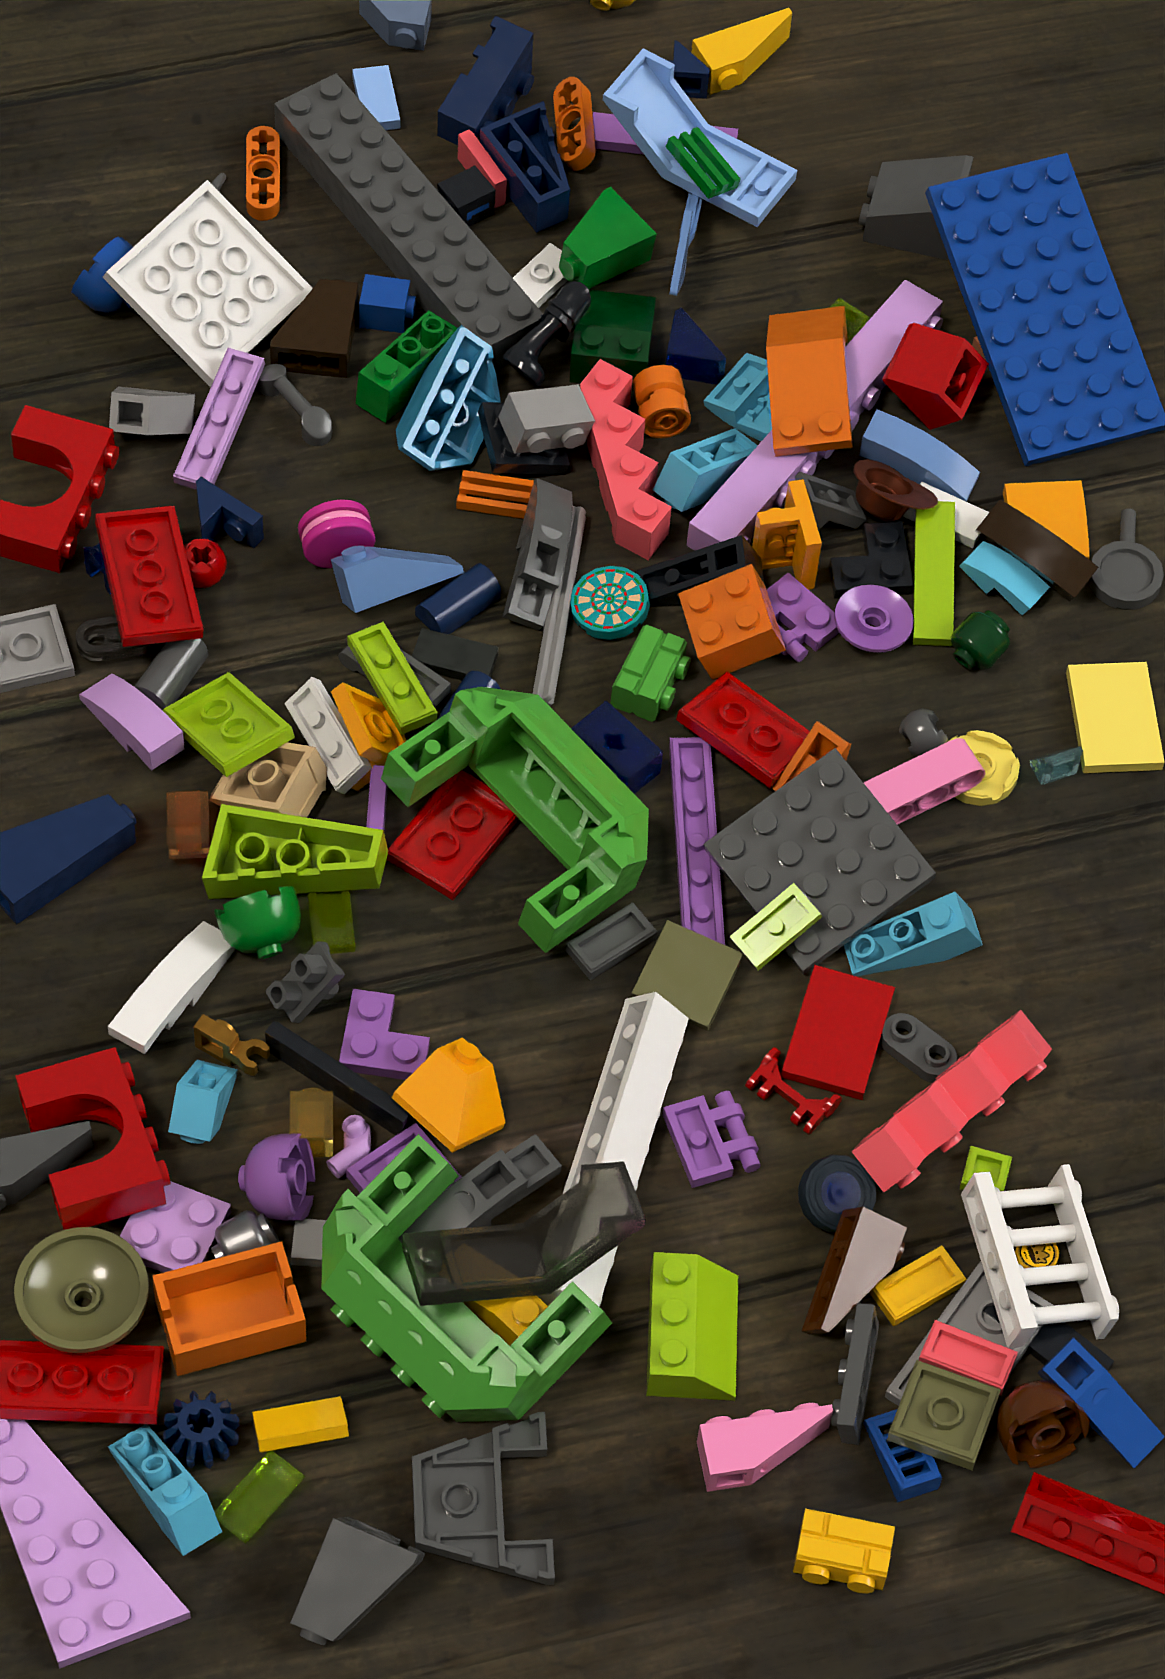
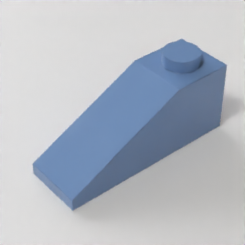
(377, 574)

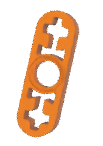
(583, 133)
(256, 161)

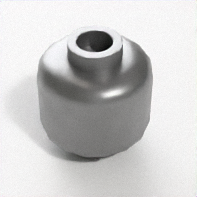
(243, 1234)

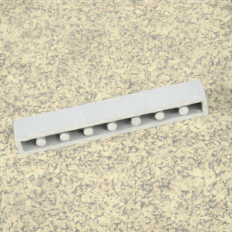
(627, 1106)

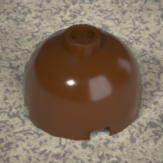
(1040, 1423)

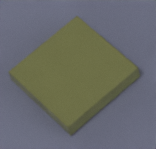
(689, 973)
(944, 1415)

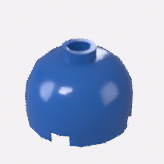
(93, 288)

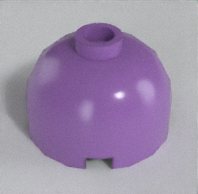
(278, 1177)

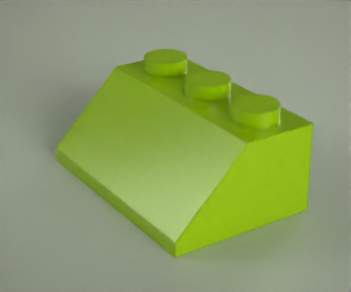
(692, 1328)

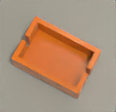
(229, 1308)

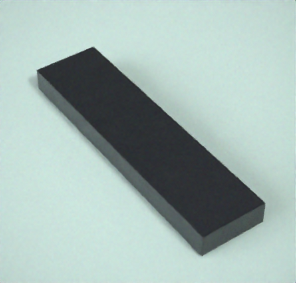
(337, 1078)

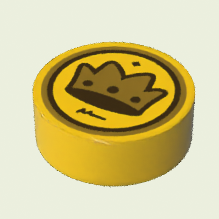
(1037, 1255)

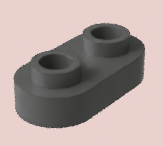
(914, 1048)

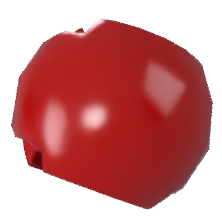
(205, 562)

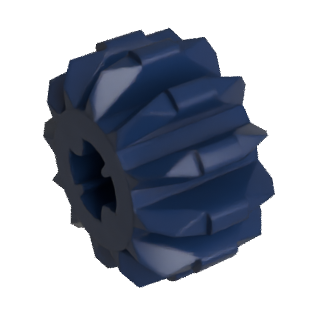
(213, 1438)

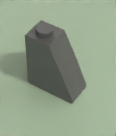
(350, 1578)

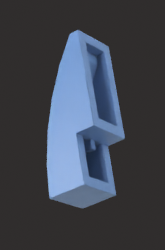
(917, 455)

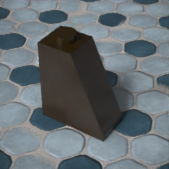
(319, 331)

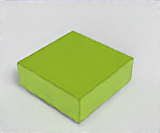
(986, 1161)

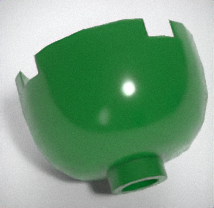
(260, 921)

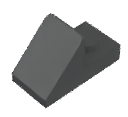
(832, 502)

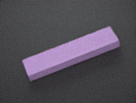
(219, 418)

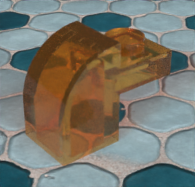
(188, 824)

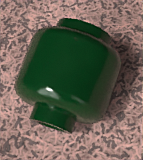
(980, 640)

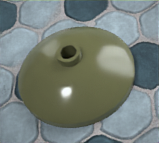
(74, 1267)

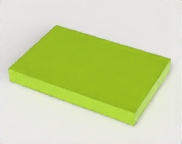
(229, 724)

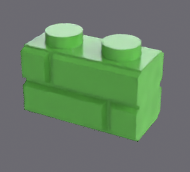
(649, 673)

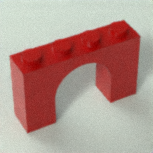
(80, 451)
(98, 1090)

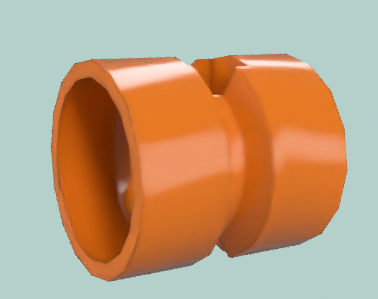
(662, 401)

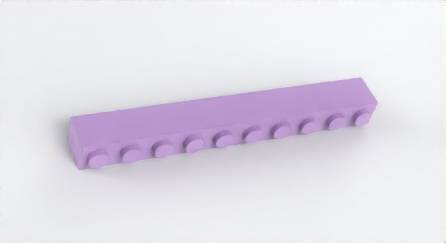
(762, 477)

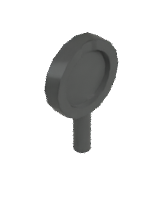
(1127, 571)

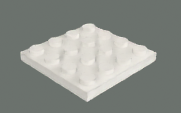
(208, 282)

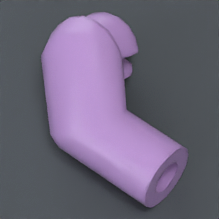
(356, 1145)

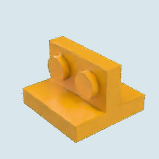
(790, 536)
(368, 726)

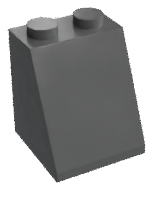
(899, 208)

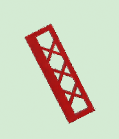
(1093, 1531)

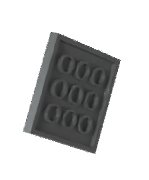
(834, 846)

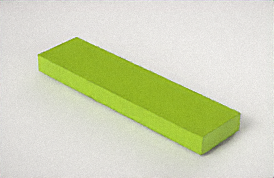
(934, 575)

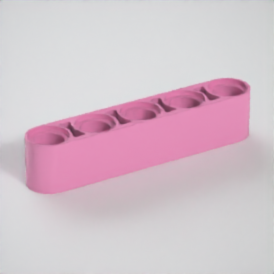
(927, 780)

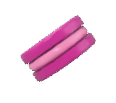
(333, 528)

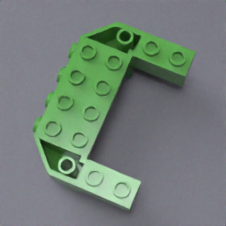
(550, 785)
(445, 1345)

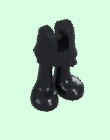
(555, 322)

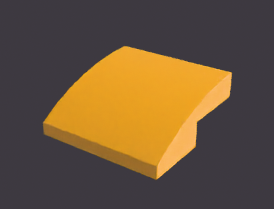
(1055, 506)

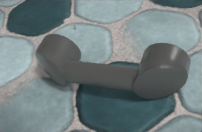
(315, 420)

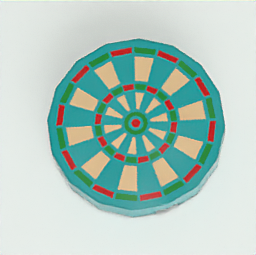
(609, 602)

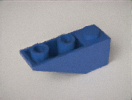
(1104, 1401)

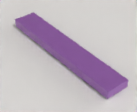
(694, 825)

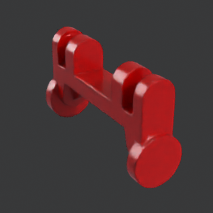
(813, 1108)

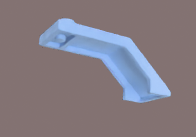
(656, 108)

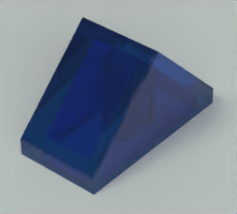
(694, 352)

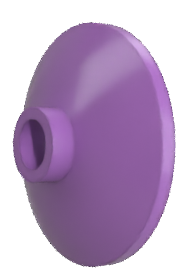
(876, 607)

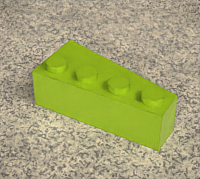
(274, 850)

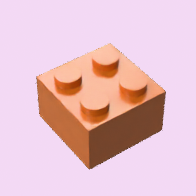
(731, 621)

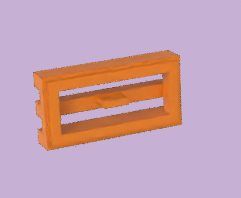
(498, 489)

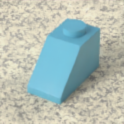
(201, 1101)

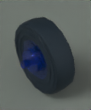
(833, 1186)

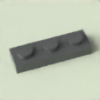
(855, 1373)

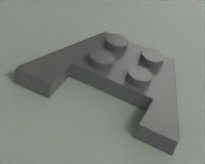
(462, 1501)

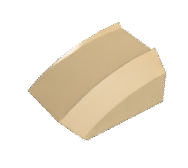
(278, 782)

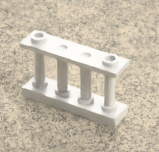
(1009, 1279)

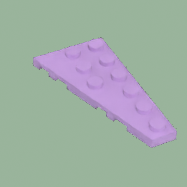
(77, 1563)

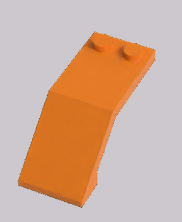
(808, 381)

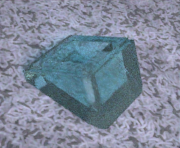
(1056, 764)

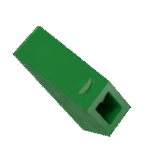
(394, 374)

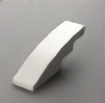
(171, 987)

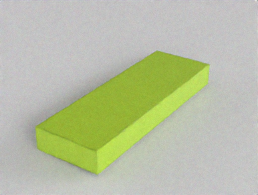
(392, 678)

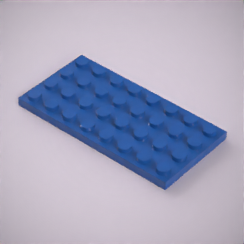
(1046, 309)

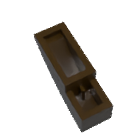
(1038, 549)

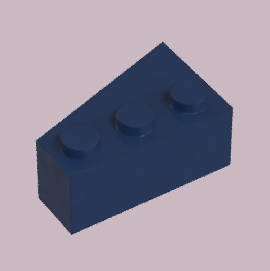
(492, 84)
(529, 160)

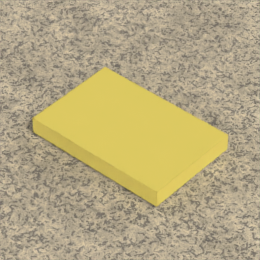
(1115, 717)

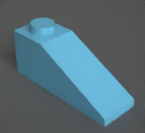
(701, 469)

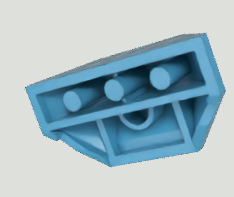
(442, 416)

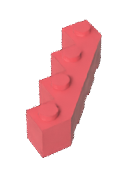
(623, 472)
(958, 1094)

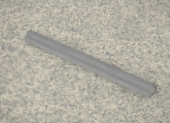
(558, 615)

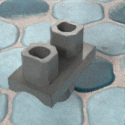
(309, 981)

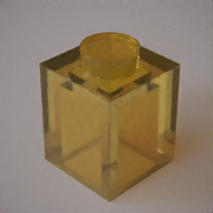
(314, 1119)

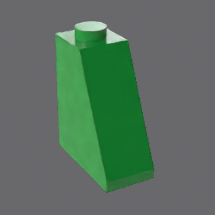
(606, 242)

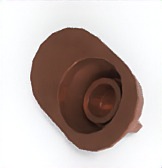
(887, 492)

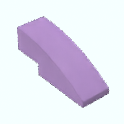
(134, 720)

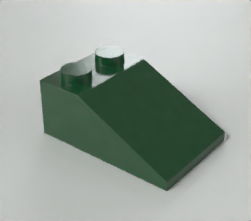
(613, 330)

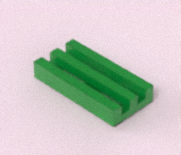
(708, 162)

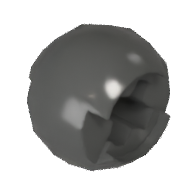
(922, 731)

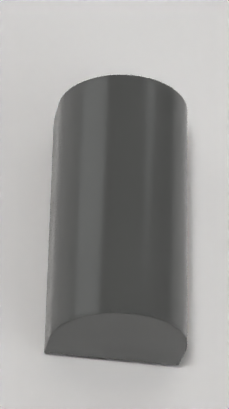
(172, 671)

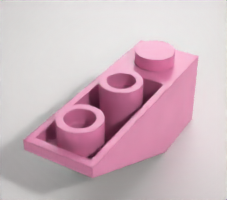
(749, 1447)

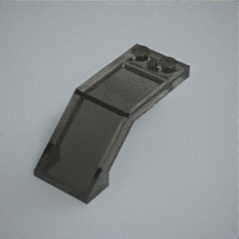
(528, 1255)

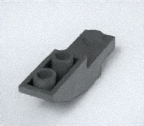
(541, 554)
(490, 1188)

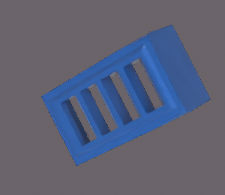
(902, 1487)

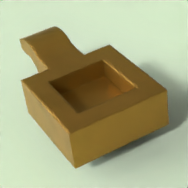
(223, 1043)

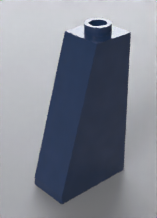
(60, 851)

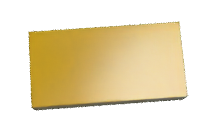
(917, 1285)
(300, 1424)

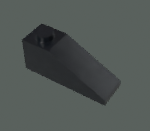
(695, 568)

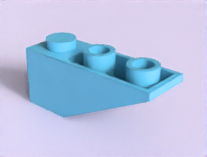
(915, 937)
(166, 1489)

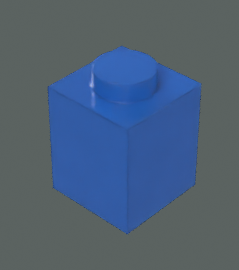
(386, 304)

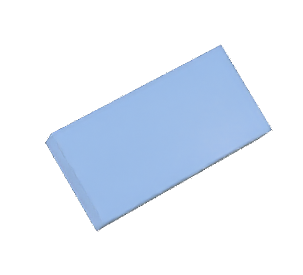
(376, 92)

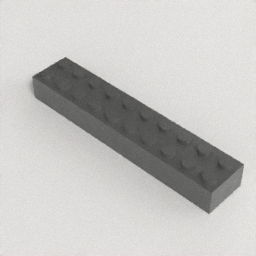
(403, 215)

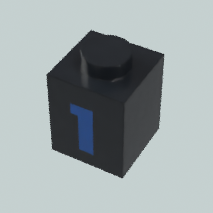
(469, 195)

